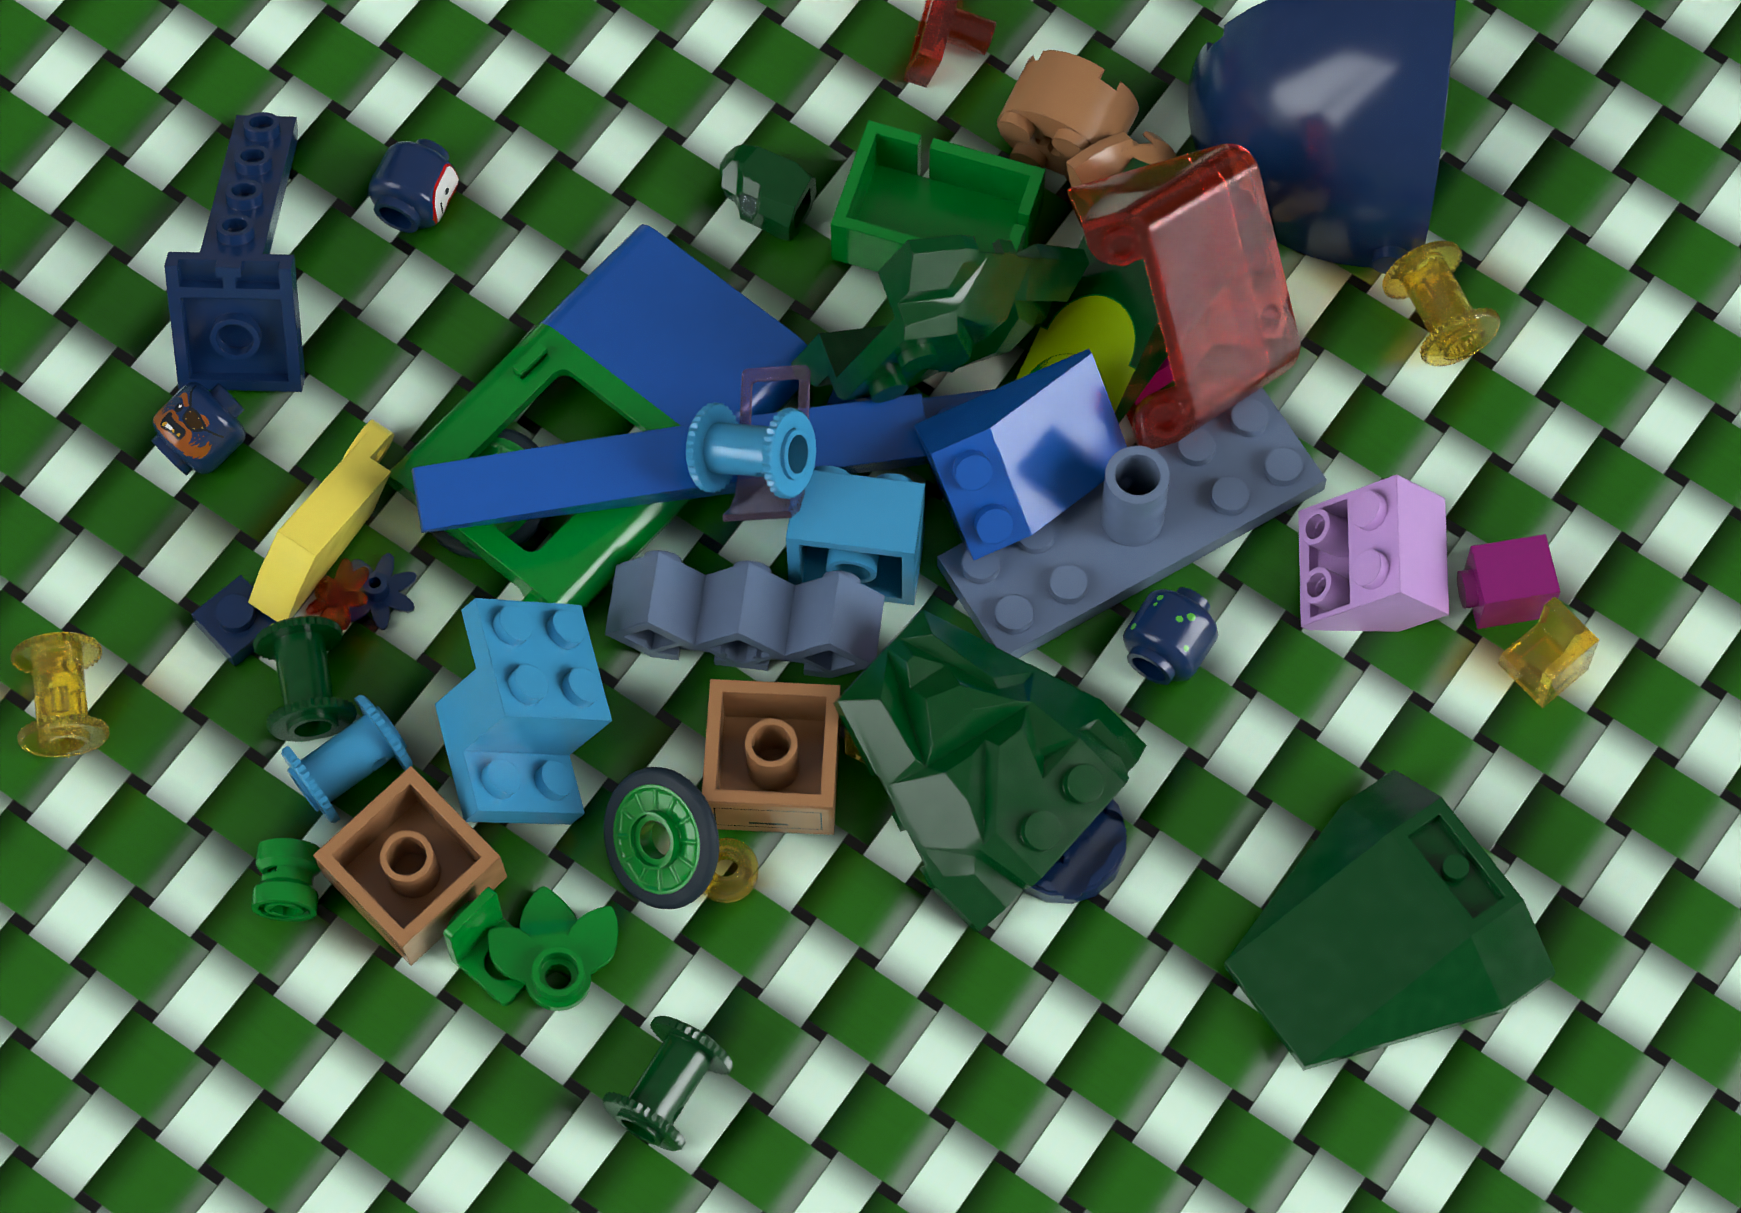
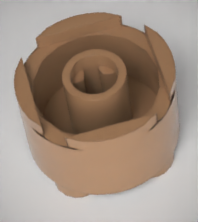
(1062, 109)

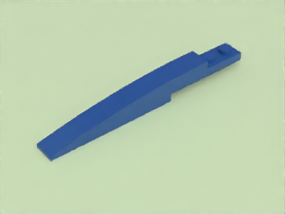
(652, 465)

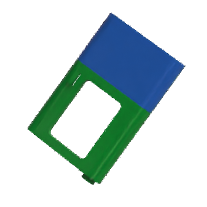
(656, 346)

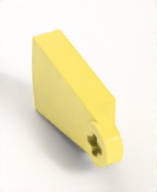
(323, 526)

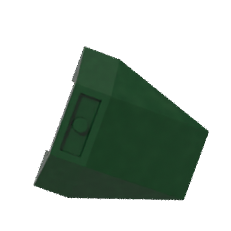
(1388, 931)

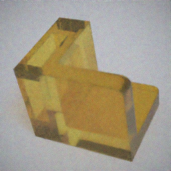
(1550, 653)

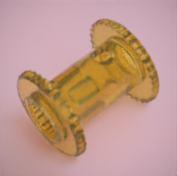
(1453, 324)
(60, 694)

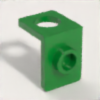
(468, 944)

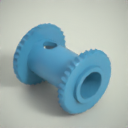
(723, 448)
(347, 758)

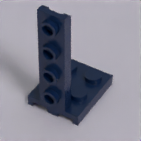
(233, 299)

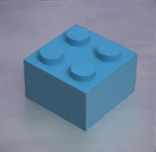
(860, 529)

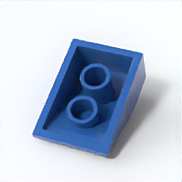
(1022, 452)

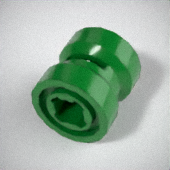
(286, 880)

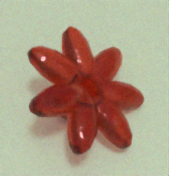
(338, 595)

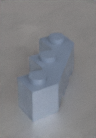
(745, 615)

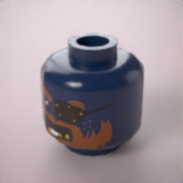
(199, 428)

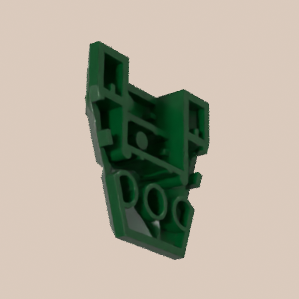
(948, 313)
(983, 760)

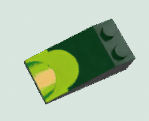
(1113, 318)

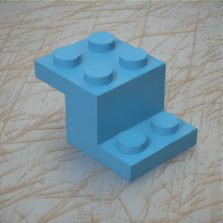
(522, 712)

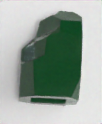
(768, 189)

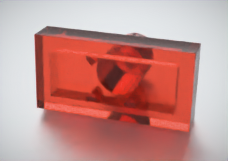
(940, 25)

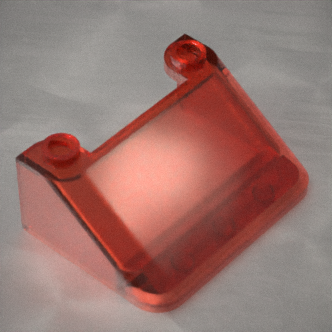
(1211, 277)

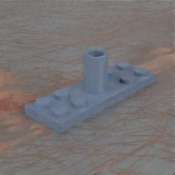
(1137, 526)

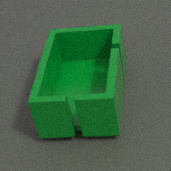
(964, 195)

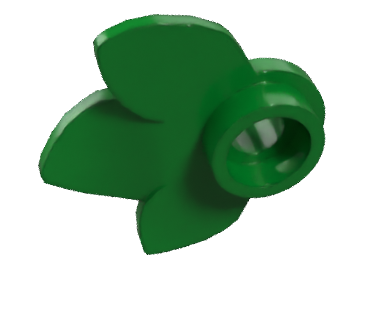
(555, 942)

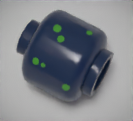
(1170, 635)

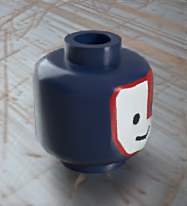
(413, 185)

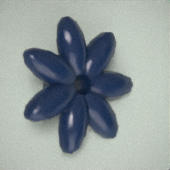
(386, 595)

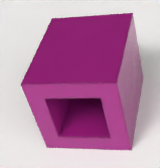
(1508, 581)

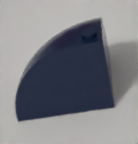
(1338, 115)

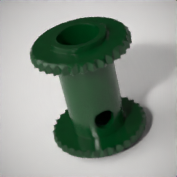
(304, 678)
(667, 1083)

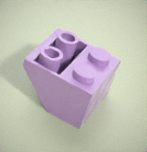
(1374, 559)

